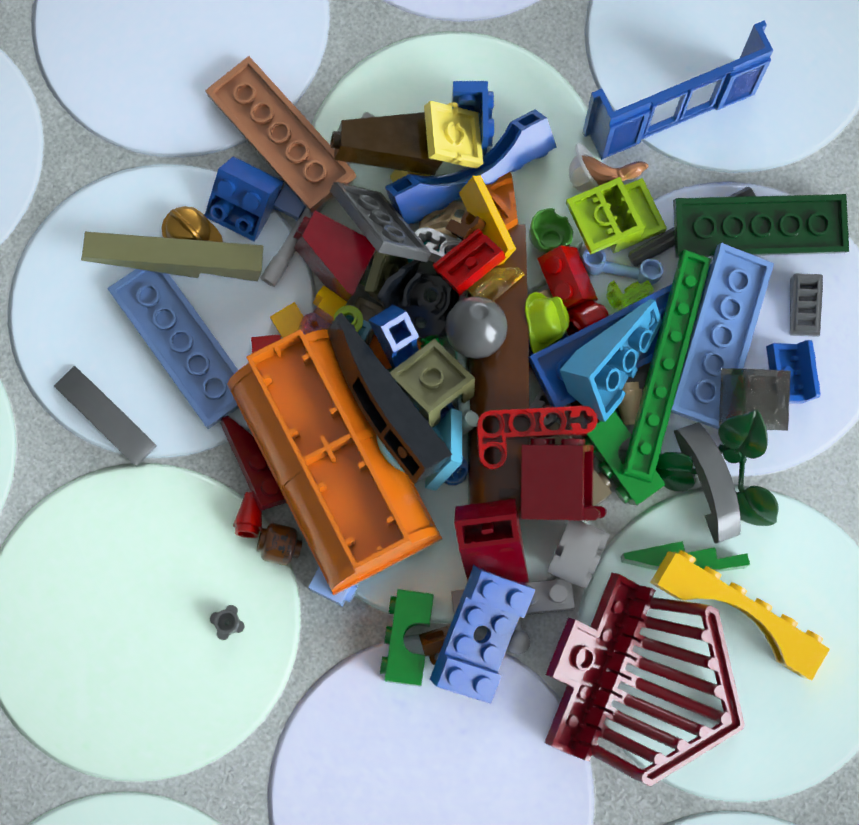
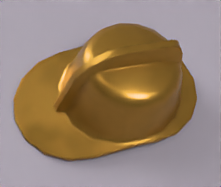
(189, 224)

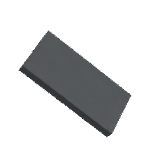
(380, 222)

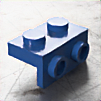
(801, 362)

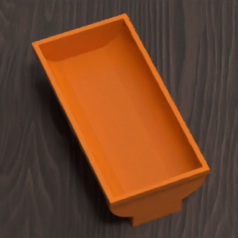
(327, 461)

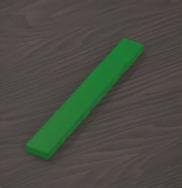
(666, 366)

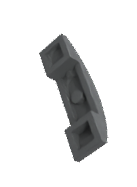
(105, 416)
(714, 479)

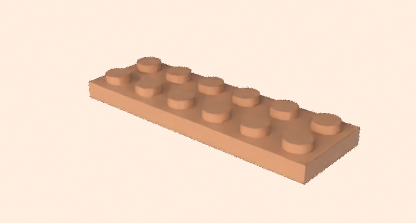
(279, 133)

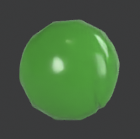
(550, 230)

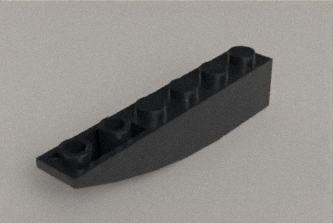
(386, 405)

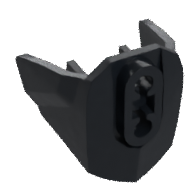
(410, 291)

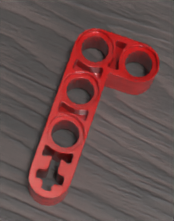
(536, 428)

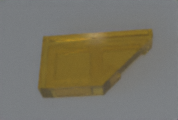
(496, 282)

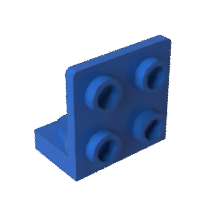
(477, 98)

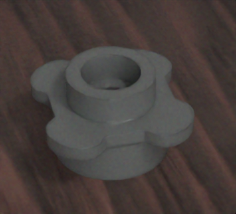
(230, 614)

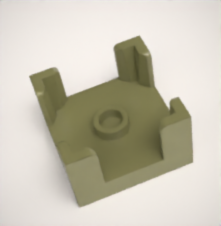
(433, 380)

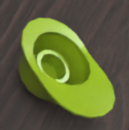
(546, 320)

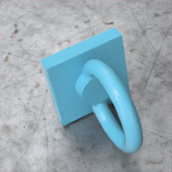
(450, 432)

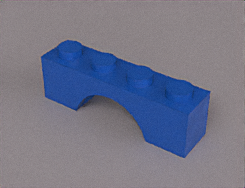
(398, 338)

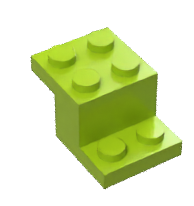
(616, 215)

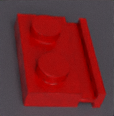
(469, 261)

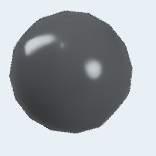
(476, 327)

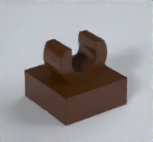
(468, 225)
(432, 642)

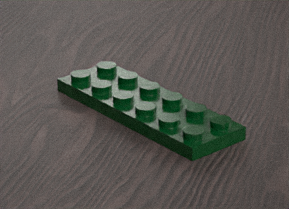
(762, 224)

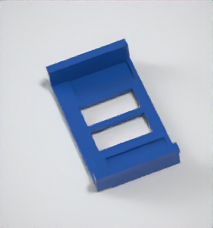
(627, 126)

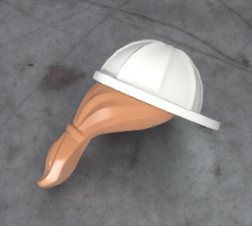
(588, 172)

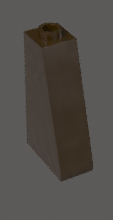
(385, 142)

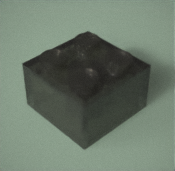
(756, 389)

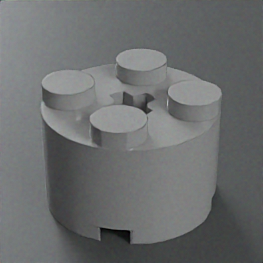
(578, 553)

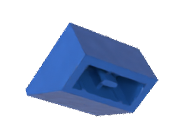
(242, 198)

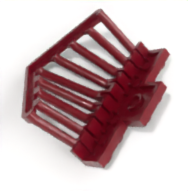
(595, 663)

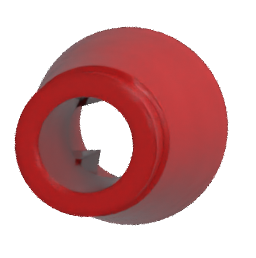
(249, 518)

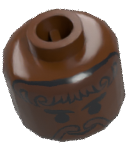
(279, 544)

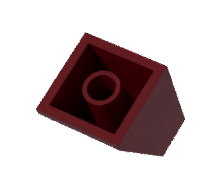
(333, 252)

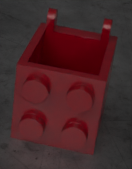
(558, 481)

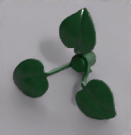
(742, 438)

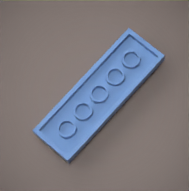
(721, 330)
(179, 341)

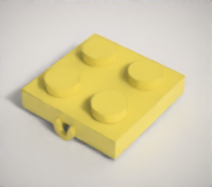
(453, 134)

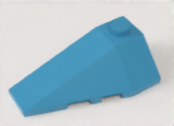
(603, 365)

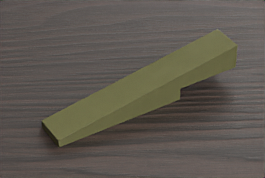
(174, 255)

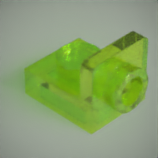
(632, 294)

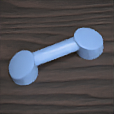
(596, 264)

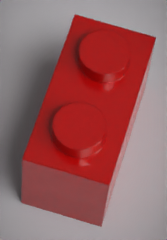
(567, 276)

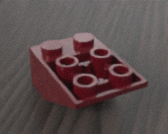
(491, 539)

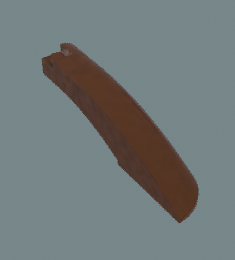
(503, 385)

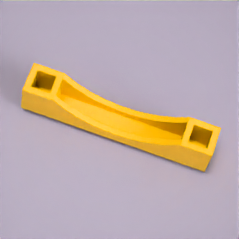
(791, 647)

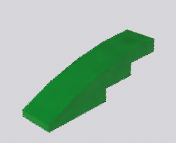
(653, 557)

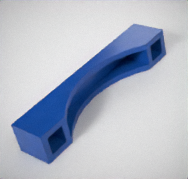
(522, 142)

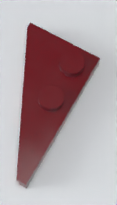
(253, 465)

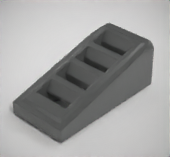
(796, 281)

